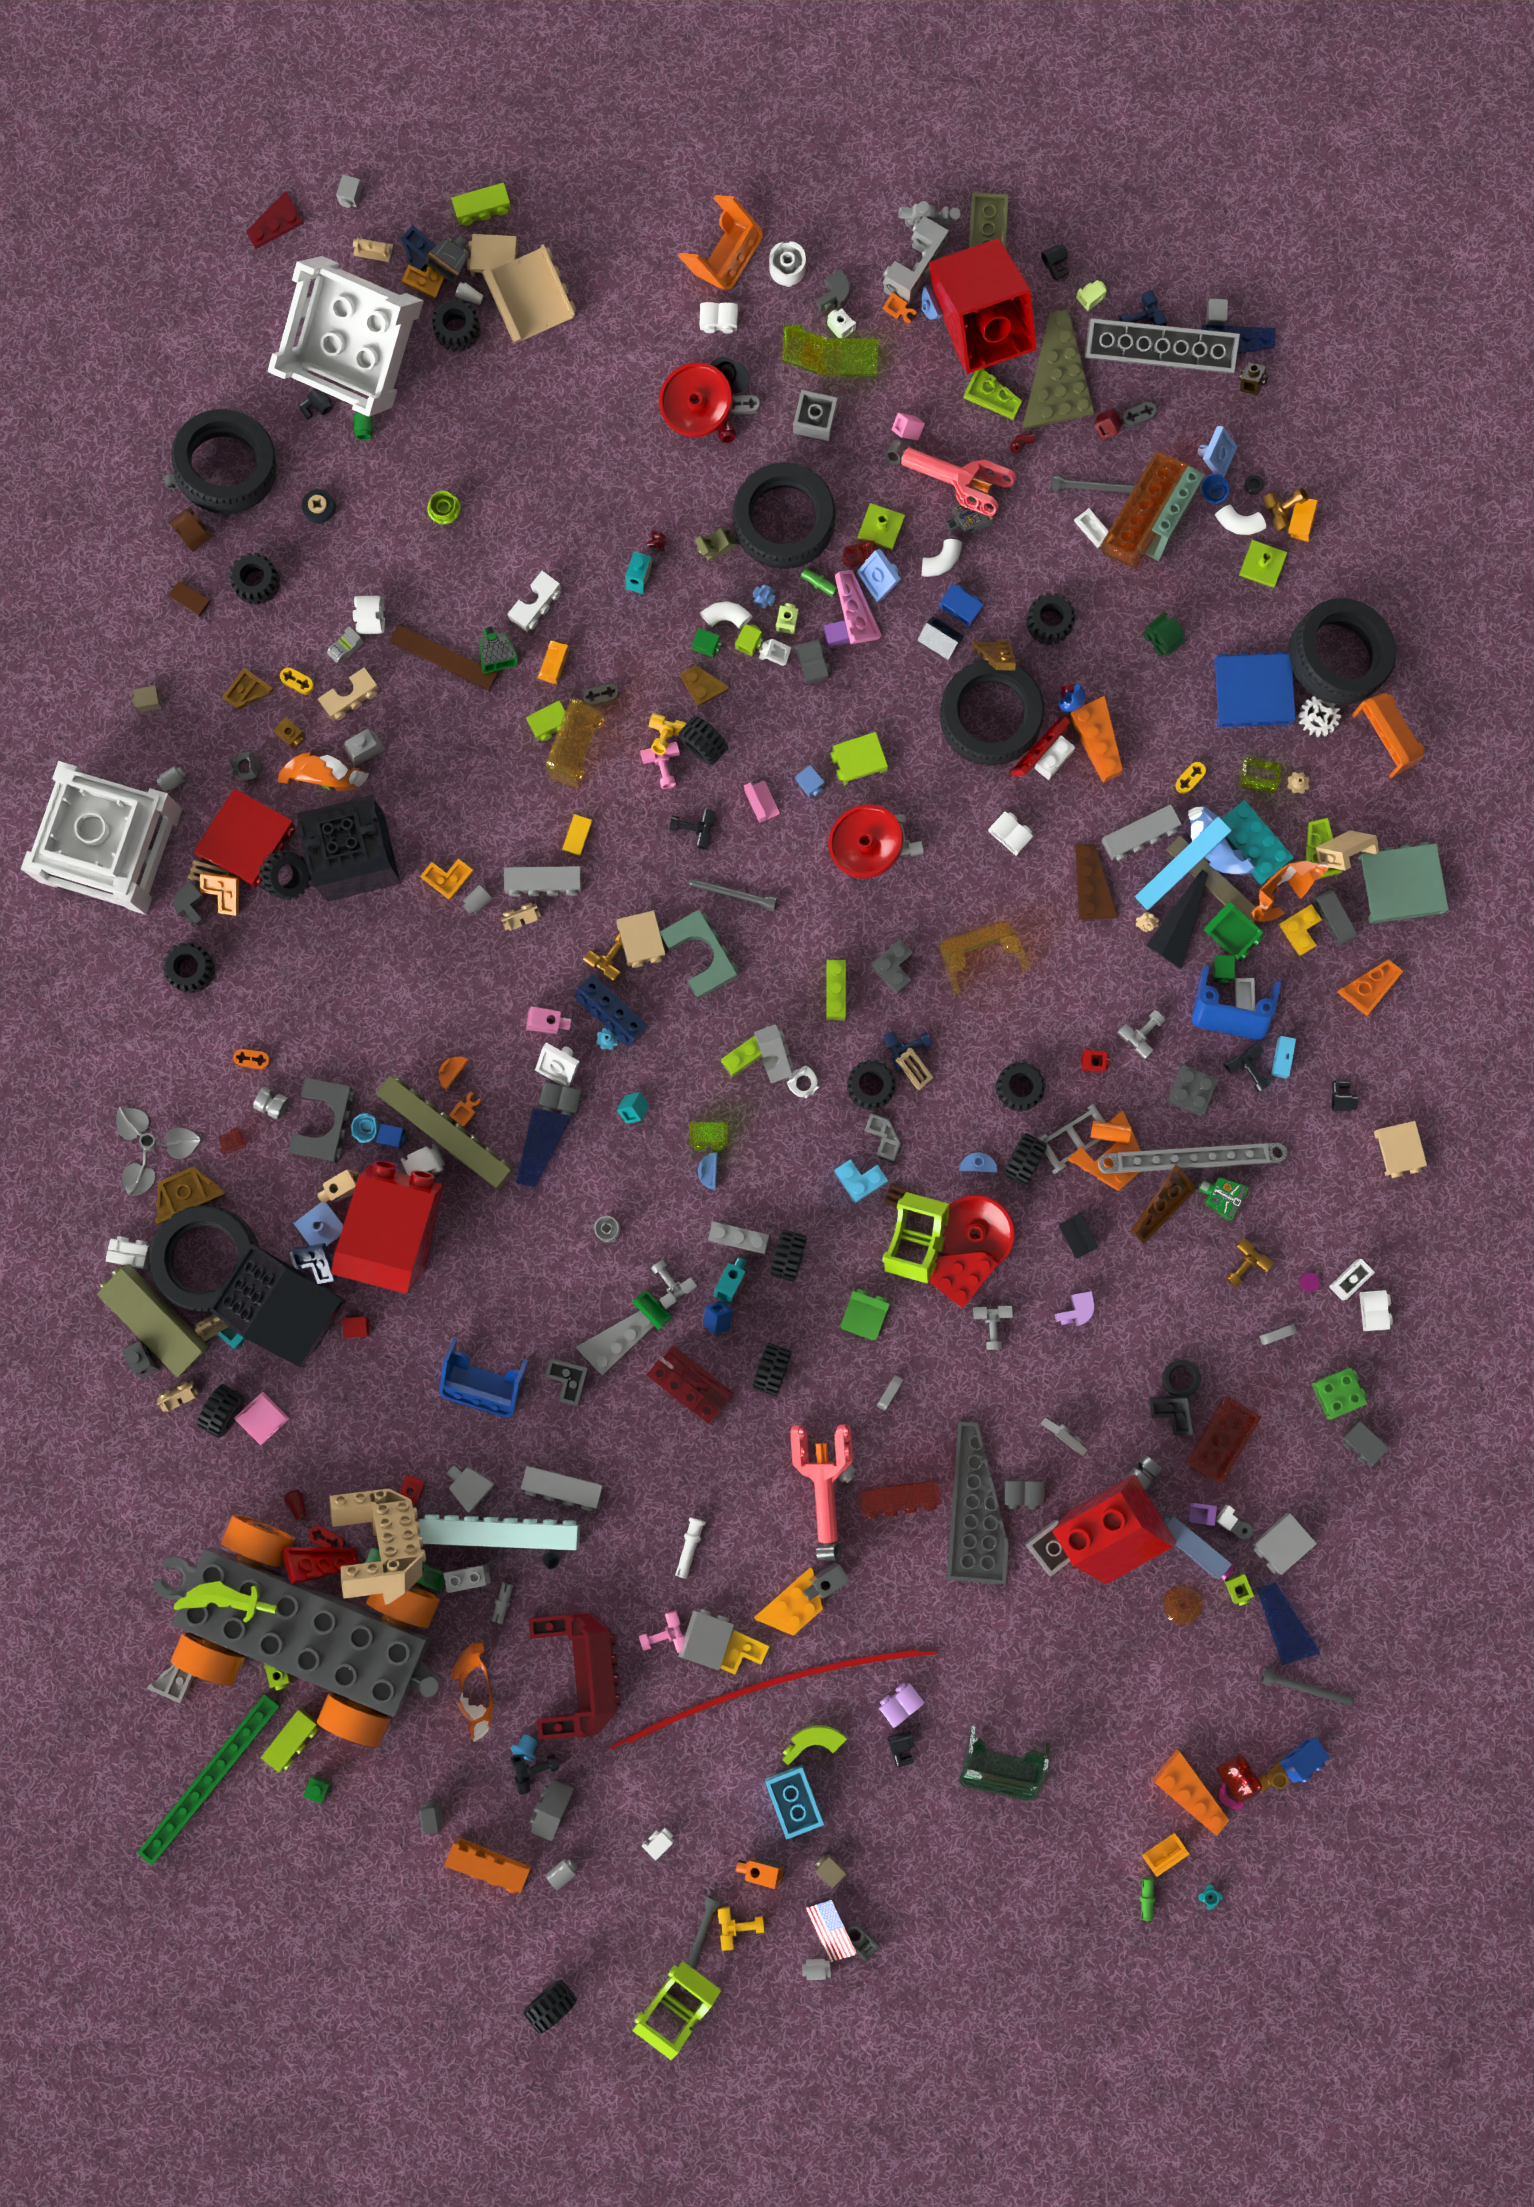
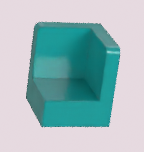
(633, 1107)
(232, 1338)

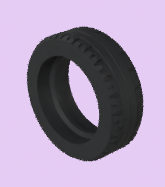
(223, 424)
(789, 476)
(1368, 626)
(978, 750)
(168, 1236)

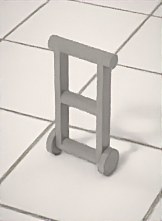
(1074, 1136)

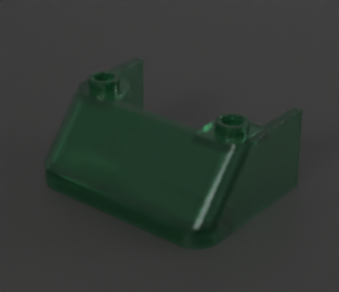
(1002, 1772)

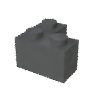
(889, 965)
(573, 1378)
(551, 1810)

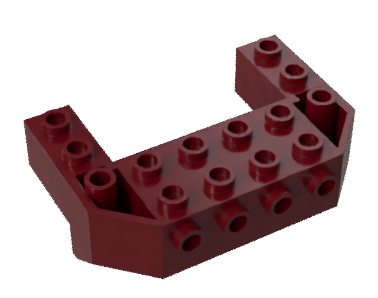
(593, 1673)

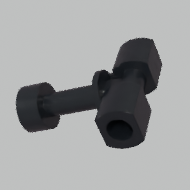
(702, 827)
(1245, 1062)
(525, 1772)

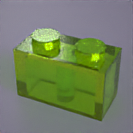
(708, 1135)

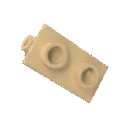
(372, 249)
(513, 917)
(210, 1327)
(170, 1398)

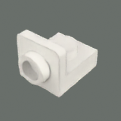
(774, 651)

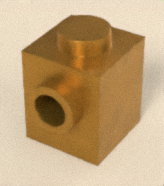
(289, 733)

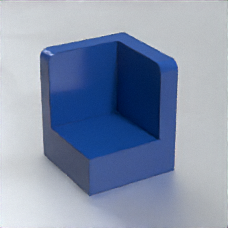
(717, 1317)

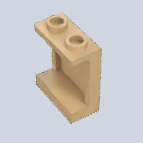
(491, 252)
(1338, 850)
(641, 939)
(1401, 1149)

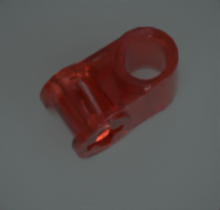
(861, 552)

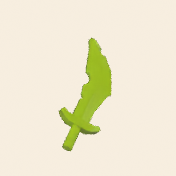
(224, 1597)

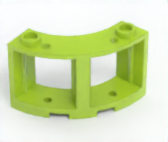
(926, 1206)
(695, 1984)

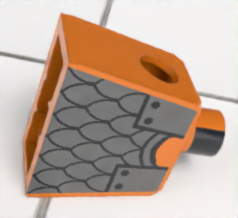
(770, 1871)

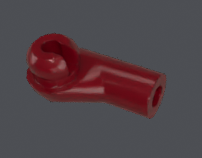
(1019, 441)

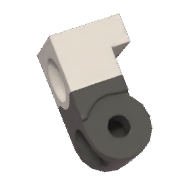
(1234, 1525)

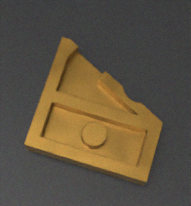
(702, 685)
(246, 690)

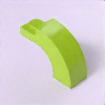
(813, 1735)

